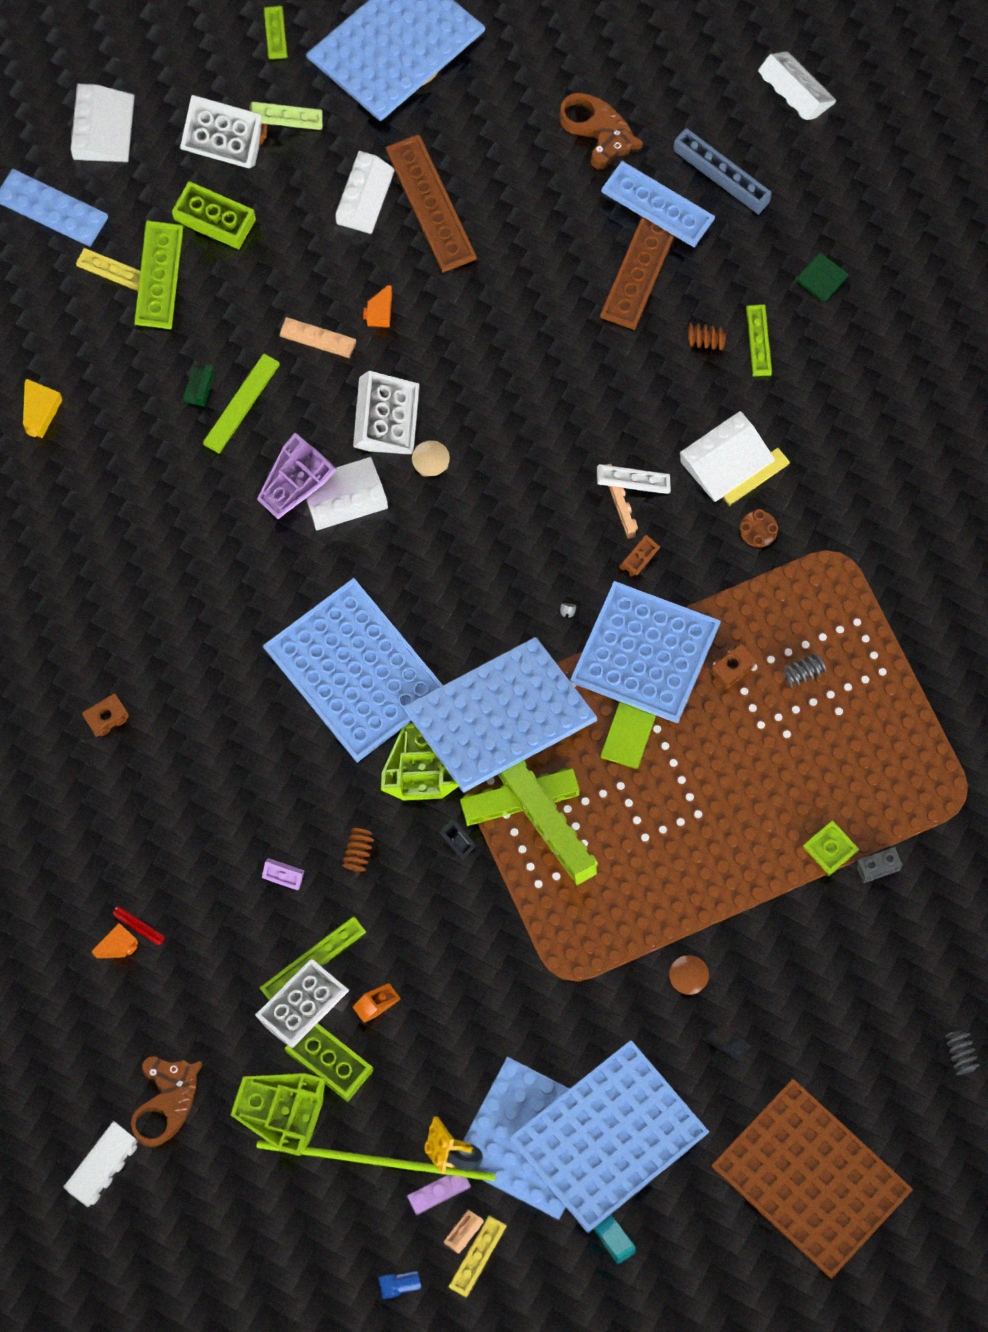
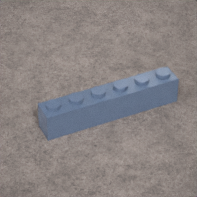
(722, 171)

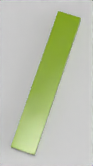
(241, 403)
(320, 953)

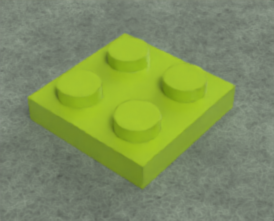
(830, 848)

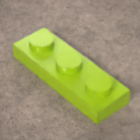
(275, 32)

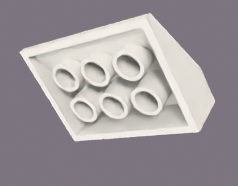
(102, 124)
(222, 132)
(385, 414)
(726, 456)
(348, 494)
(301, 1003)

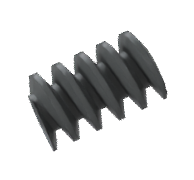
(804, 669)
(961, 1052)

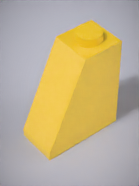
(39, 408)

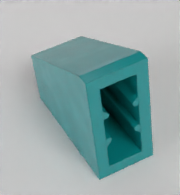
(615, 1239)

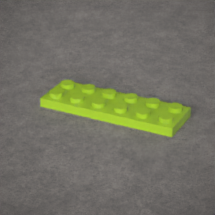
(158, 275)

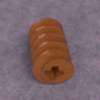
(707, 336)
(357, 849)

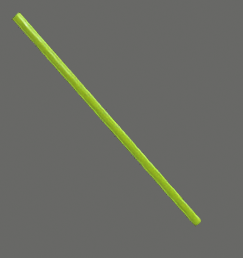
(386, 1162)

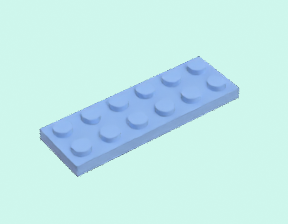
(658, 204)
(51, 207)

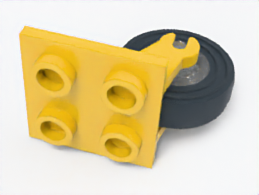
(448, 1152)

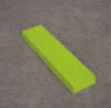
(759, 340)

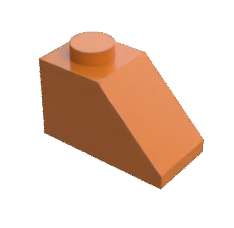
(379, 309)
(116, 944)
(376, 1002)

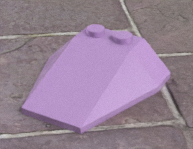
(294, 476)

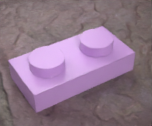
(283, 874)

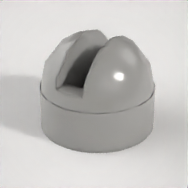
(567, 608)

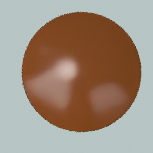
(758, 528)
(689, 974)

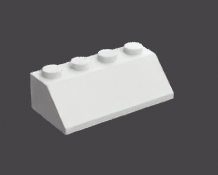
(796, 85)
(364, 193)
(101, 1164)

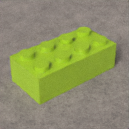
(213, 215)
(332, 1061)

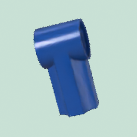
(395, 1284)

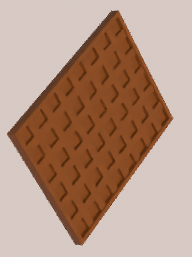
(812, 1178)

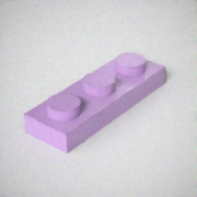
(437, 1192)

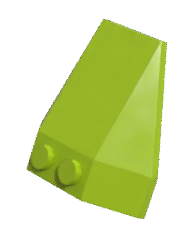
(415, 769)
(281, 1108)

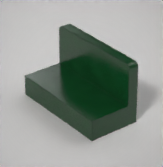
(199, 385)

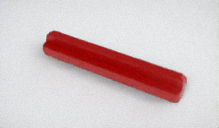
(138, 925)

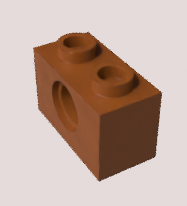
(727, 675)
(110, 705)

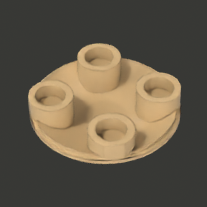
(430, 458)

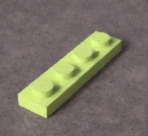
(288, 115)

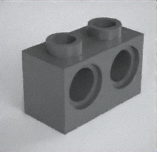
(879, 865)

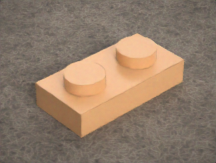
(463, 1231)

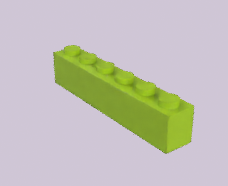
(500, 802)

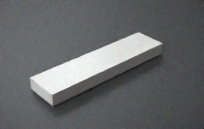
(633, 479)

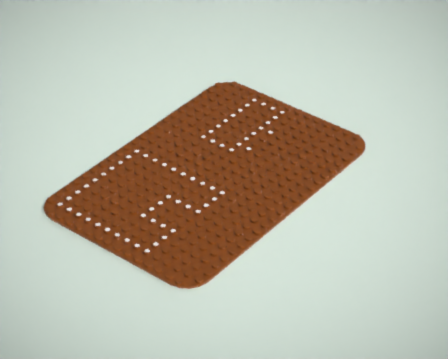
(740, 778)

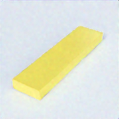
(109, 268)
(744, 488)
(477, 1256)

